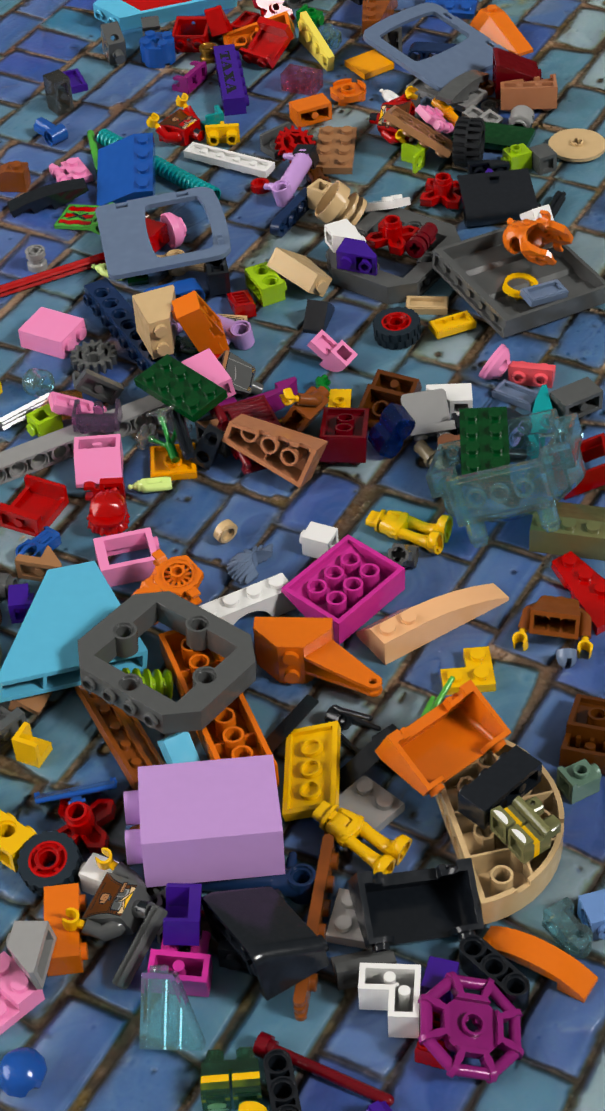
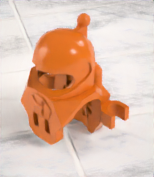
(532, 236)
(173, 577)

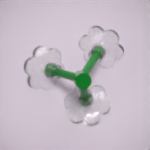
(149, 436)

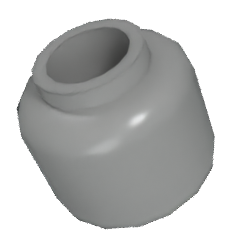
(521, 116)

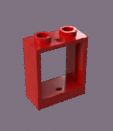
(197, 33)
(595, 477)

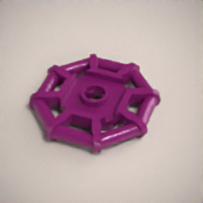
(462, 1040)

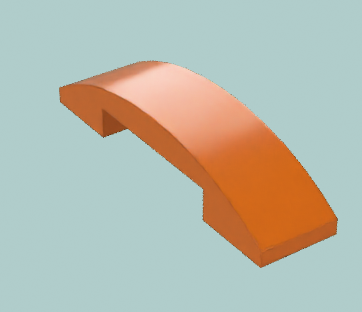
(545, 959)

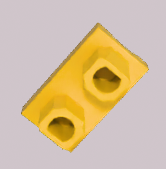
(222, 133)

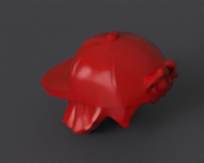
(108, 513)

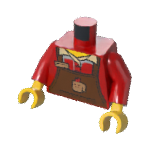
(180, 127)
(391, 134)

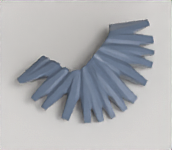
(243, 565)

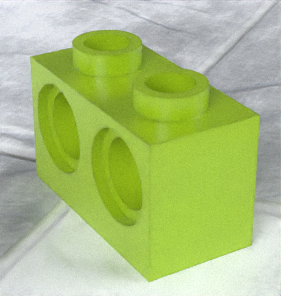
(265, 284)

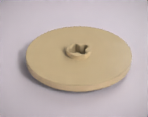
(577, 145)

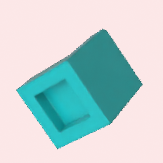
(213, 118)

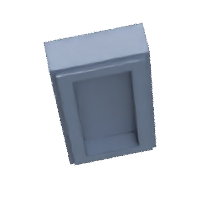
(544, 293)
(515, 394)

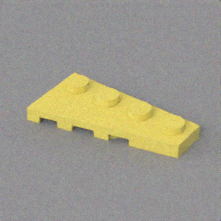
(314, 42)

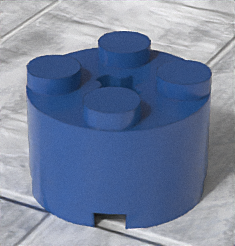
(157, 49)

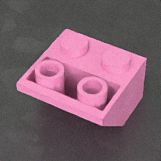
(97, 458)

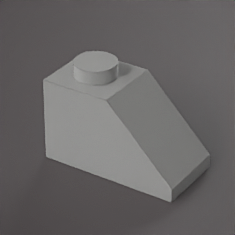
(32, 948)

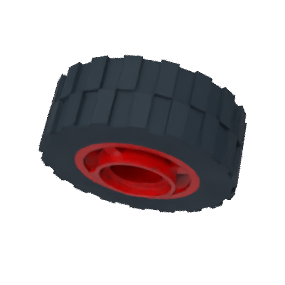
(397, 328)
(44, 849)

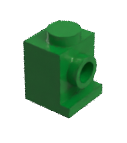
(316, 15)

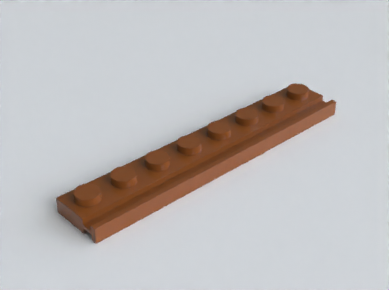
(122, 735)

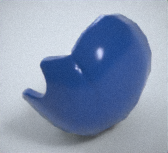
(22, 1071)

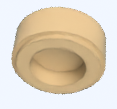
(225, 531)

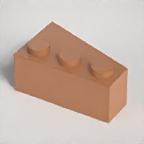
(534, 94)

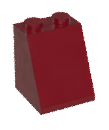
(512, 67)

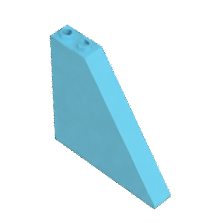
(46, 645)

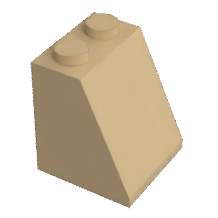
(155, 320)

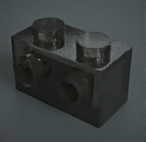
(58, 92)

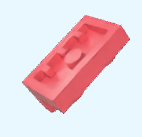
(531, 373)

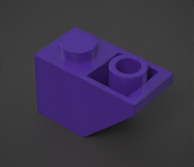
(356, 257)

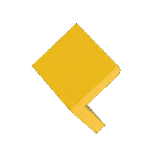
(30, 748)

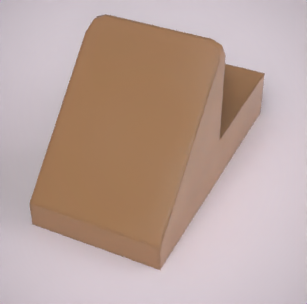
(36, 567)

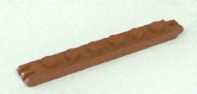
(319, 908)

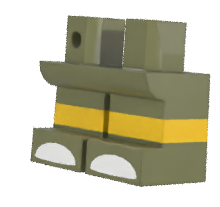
(524, 828)

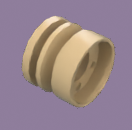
(339, 204)

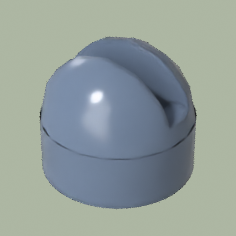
(566, 655)

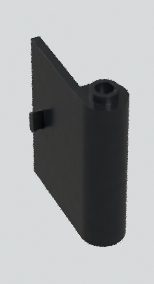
(496, 196)

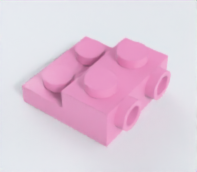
(17, 993)

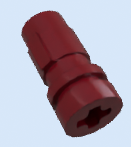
(422, 240)

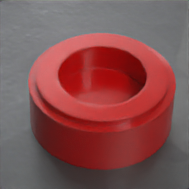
(257, 185)

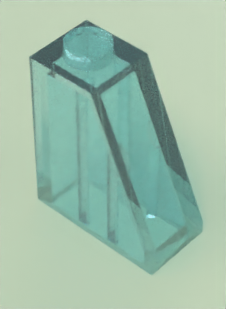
(166, 1013)

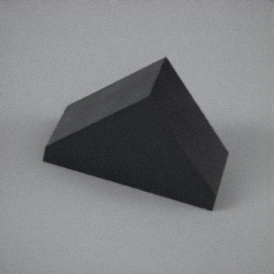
(317, 316)

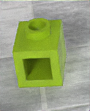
(518, 156)

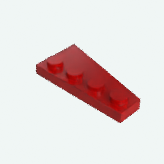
(584, 586)

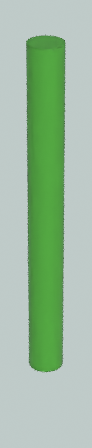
(93, 146)

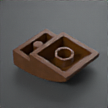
(386, 389)
(585, 733)

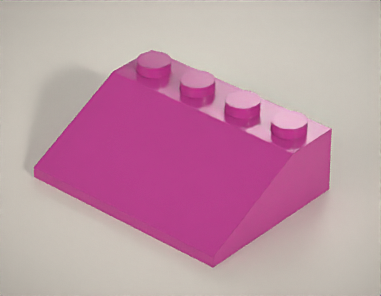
(346, 585)

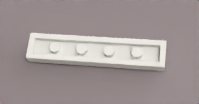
(229, 159)

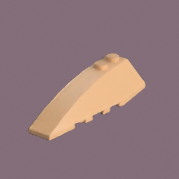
(429, 620)

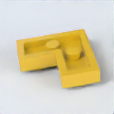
(477, 668)

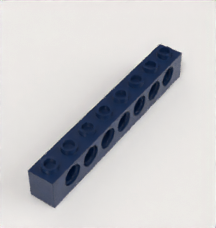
(119, 319)

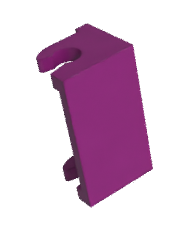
(191, 79)

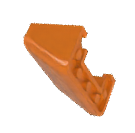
(444, 740)

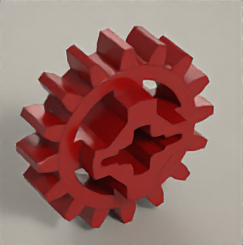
(288, 140)

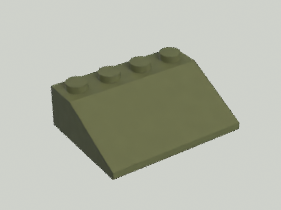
(580, 532)

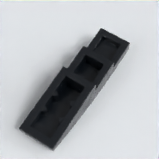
(55, 194)

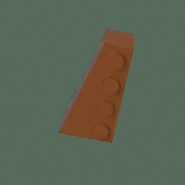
(376, 10)

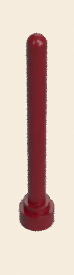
(267, 1042)

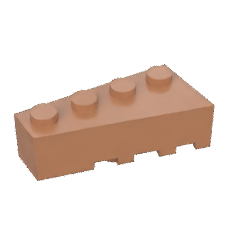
(276, 447)

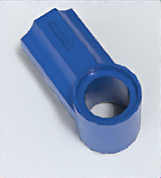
(52, 133)

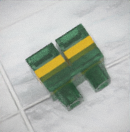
(218, 1074)

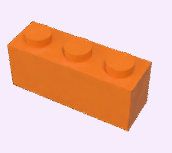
(69, 945)

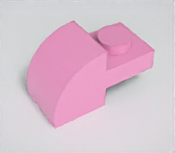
(334, 355)

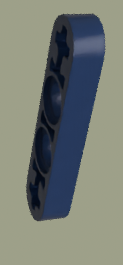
(290, 214)

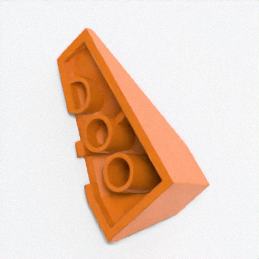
(501, 30)
(243, 36)

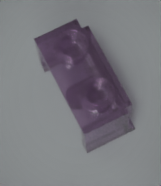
(98, 420)

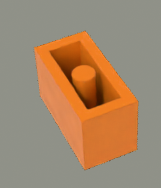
(310, 110)

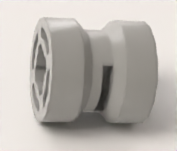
(36, 261)

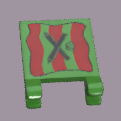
(79, 218)

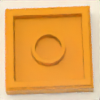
(369, 64)
(162, 465)

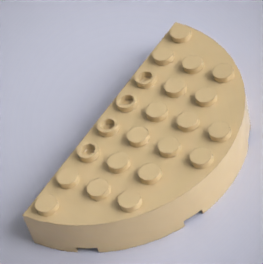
(500, 877)

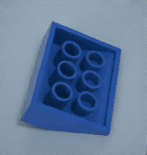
(126, 169)

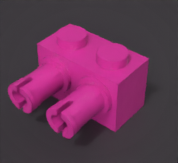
(193, 967)

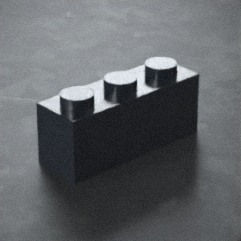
(500, 784)

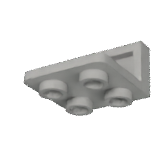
(429, 412)

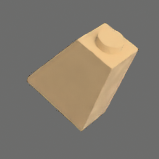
(300, 271)

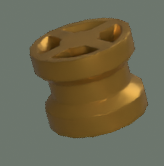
(207, 52)

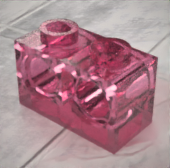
(301, 80)

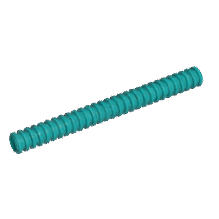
(162, 167)

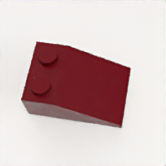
(346, 435)

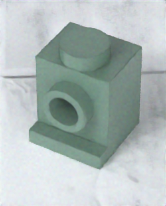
(578, 780)

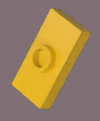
(452, 324)
(340, 398)

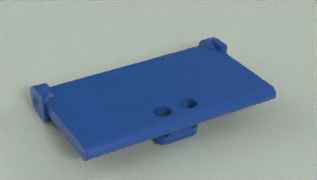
(75, 793)

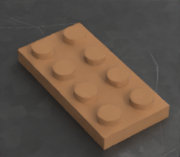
(415, 128)
(336, 149)

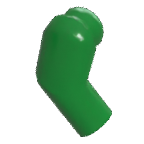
(323, 381)

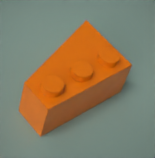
(200, 323)

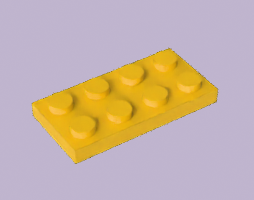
(311, 769)

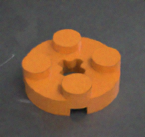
(346, 91)

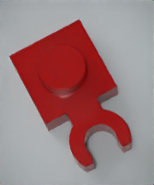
(105, 483)

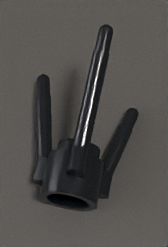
(345, 718)

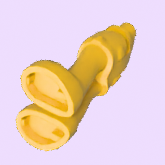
(397, 525)
(346, 828)

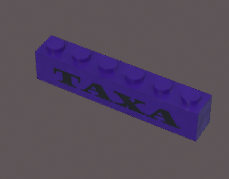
(231, 79)

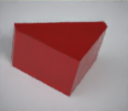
(217, 21)

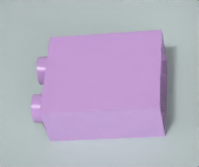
(205, 821)

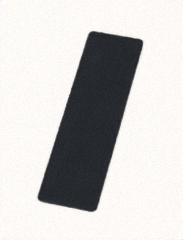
(291, 722)
(361, 762)

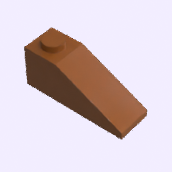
(14, 177)

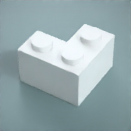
(393, 990)

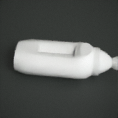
(388, 95)

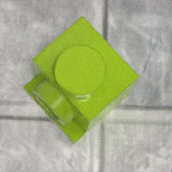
(43, 421)

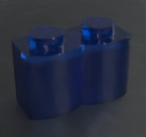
(391, 430)

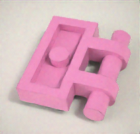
(434, 117)
(70, 169)

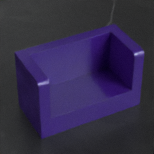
(184, 914)

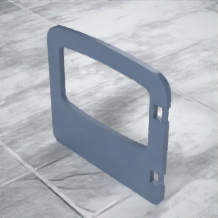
(445, 66)
(127, 241)

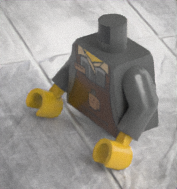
(116, 906)

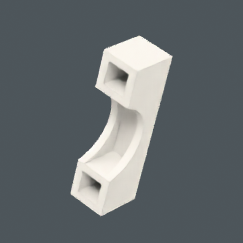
(257, 597)

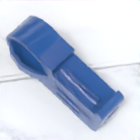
(40, 542)

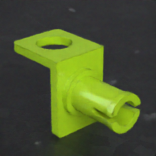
(414, 154)

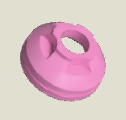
(176, 229)
(496, 364)

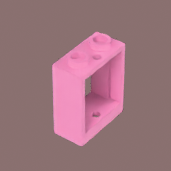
(121, 543)

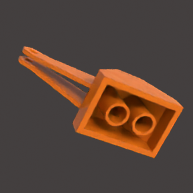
(305, 648)

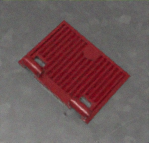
(255, 407)

